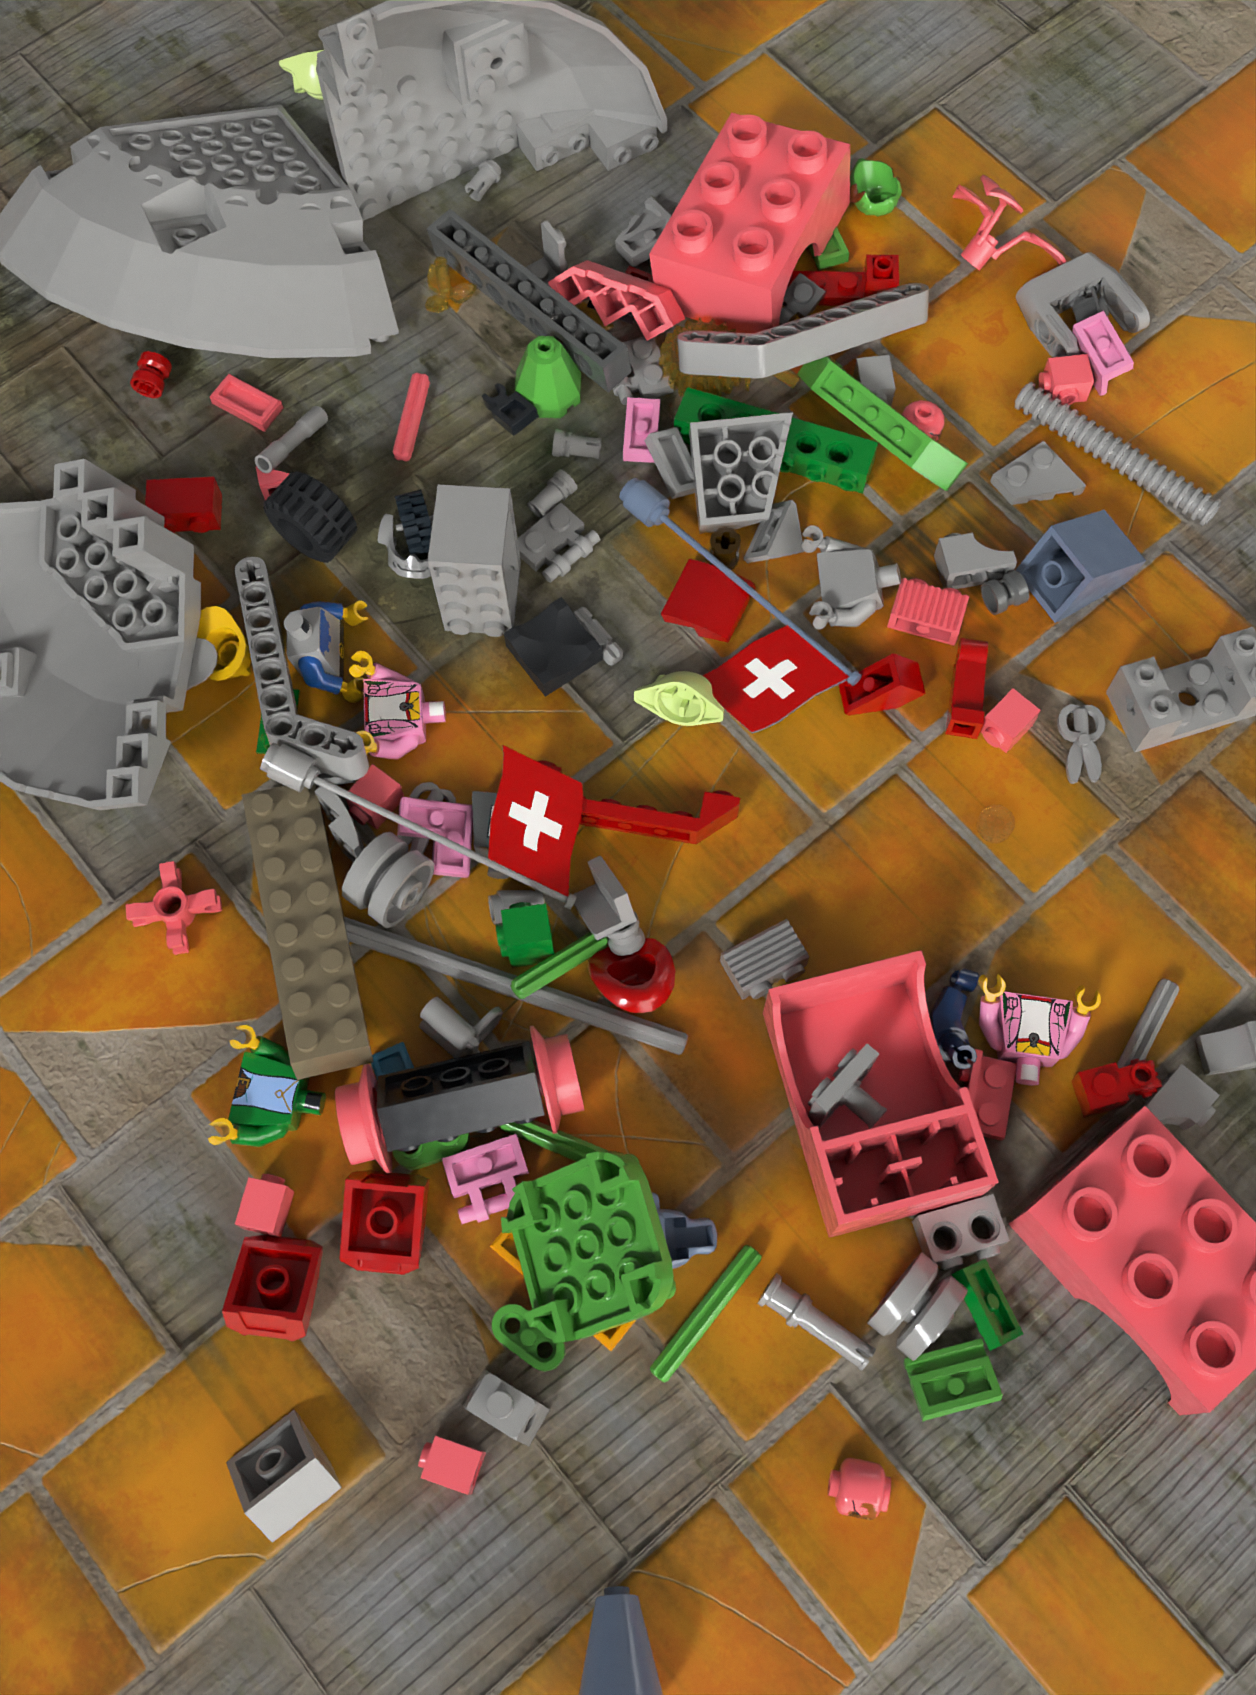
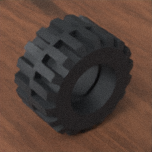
(310, 516)

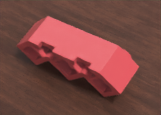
(618, 294)

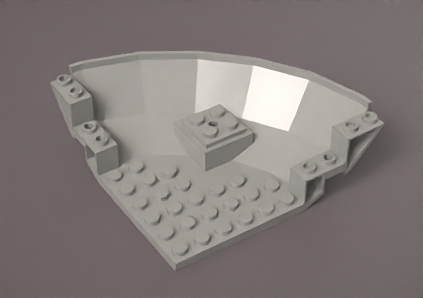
(457, 82)
(204, 238)

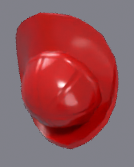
(635, 980)

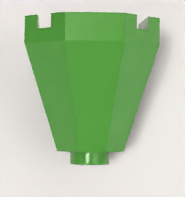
(548, 378)

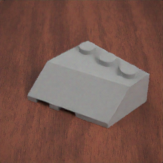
(737, 468)

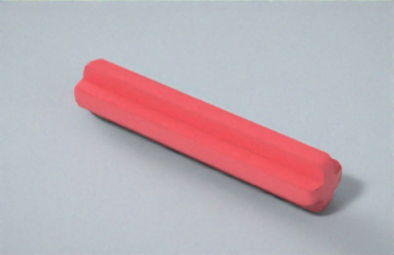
(411, 417)

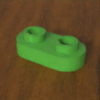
(431, 1152)
(526, 1340)

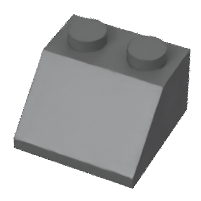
(282, 1476)

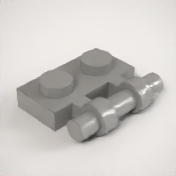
(645, 370)
(550, 536)

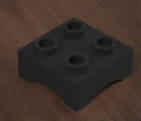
(553, 647)

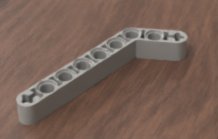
(805, 338)
(334, 748)

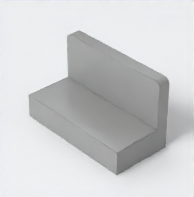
(606, 903)

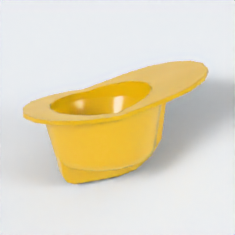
(230, 643)

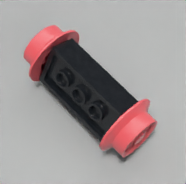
(456, 1098)

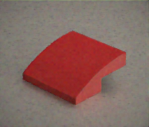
(707, 601)

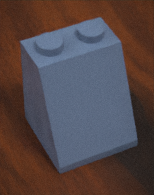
(1079, 563)

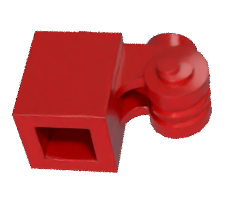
(1108, 1086)

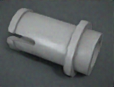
(488, 173)

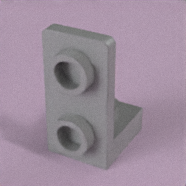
(554, 257)

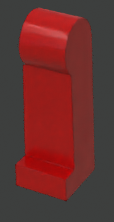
(967, 689)

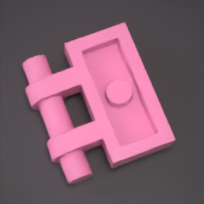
(483, 1168)

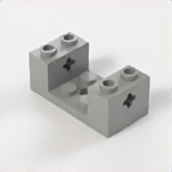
(1220, 684)

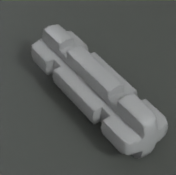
(611, 651)

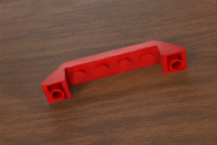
(842, 287)
(716, 812)

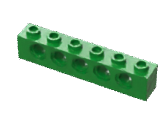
(822, 443)

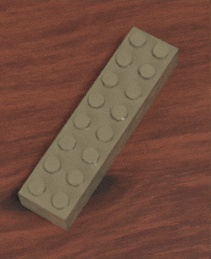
(306, 932)

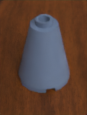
(619, 1648)

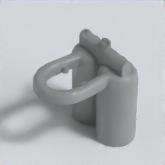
(453, 1031)

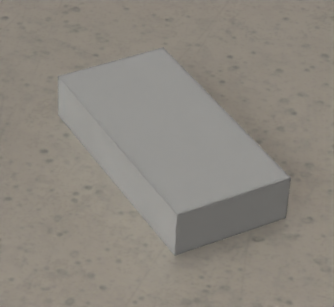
(672, 461)

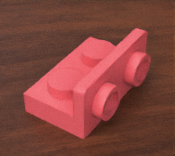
(990, 1090)

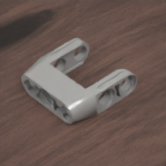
(1059, 288)

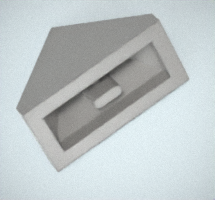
(778, 535)

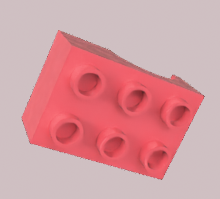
(749, 220)
(926, 1143)
(1158, 1254)

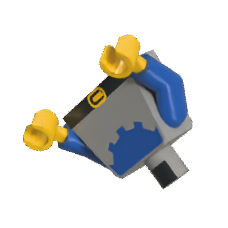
(317, 646)

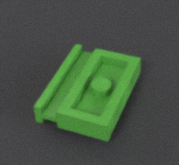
(952, 1379)

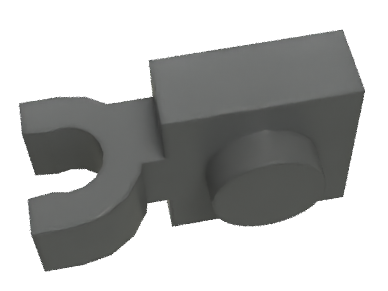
(800, 299)

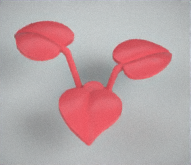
(983, 244)

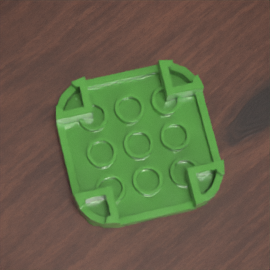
(590, 1246)

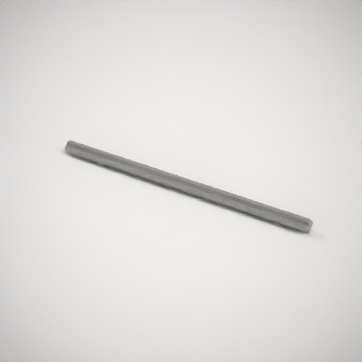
(500, 982)

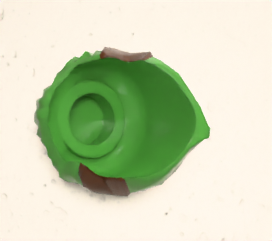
(874, 187)

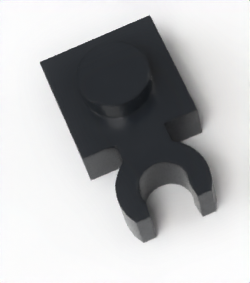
(510, 412)

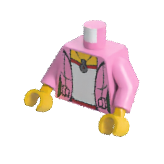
(393, 710)
(1032, 1028)

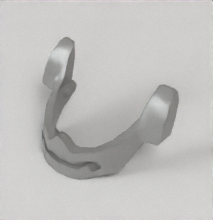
(406, 567)

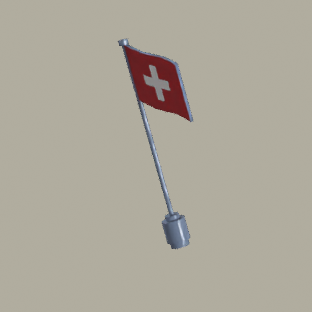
(769, 674)

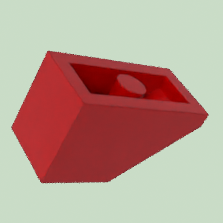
(883, 686)

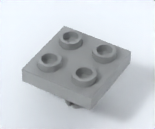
(846, 1090)

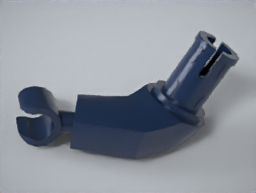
(946, 1019)

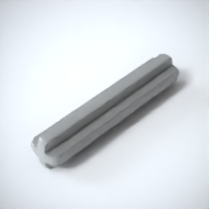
(1149, 1022)

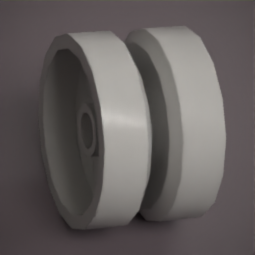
(387, 879)
(922, 1310)

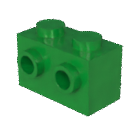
(525, 934)

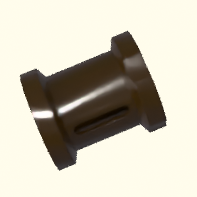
(726, 539)

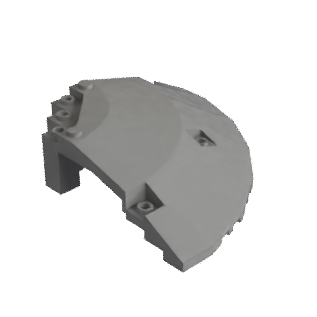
(80, 600)

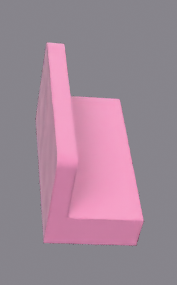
(1104, 349)

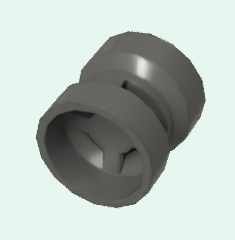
(1008, 591)

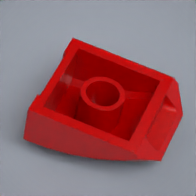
(383, 1221)
(273, 1287)

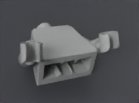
(848, 580)

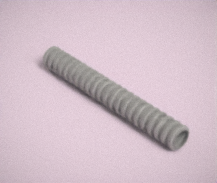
(1116, 453)

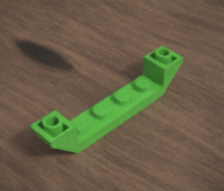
(882, 422)

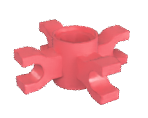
(176, 923)

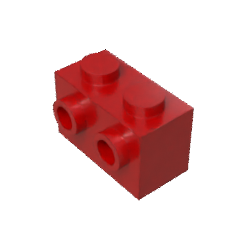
(186, 503)

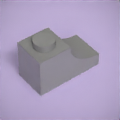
(967, 563)
(1228, 1049)
(1182, 1100)

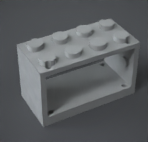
(475, 559)

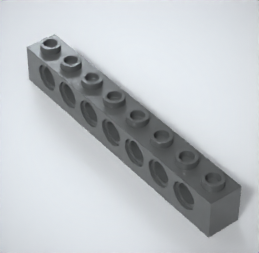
(529, 299)

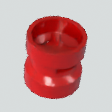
(151, 374)

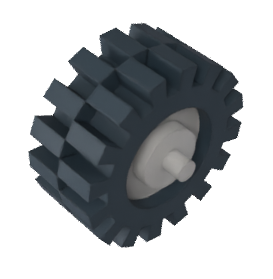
(414, 521)

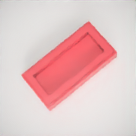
(246, 402)

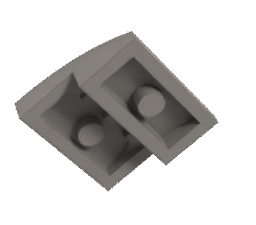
(342, 824)

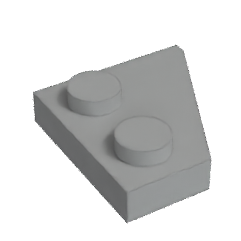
(642, 233)
(1036, 476)

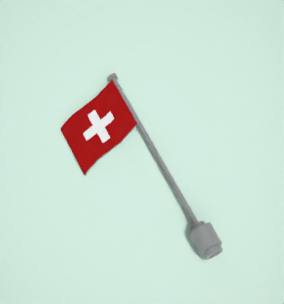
(529, 825)

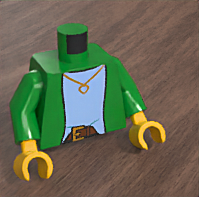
(266, 1095)

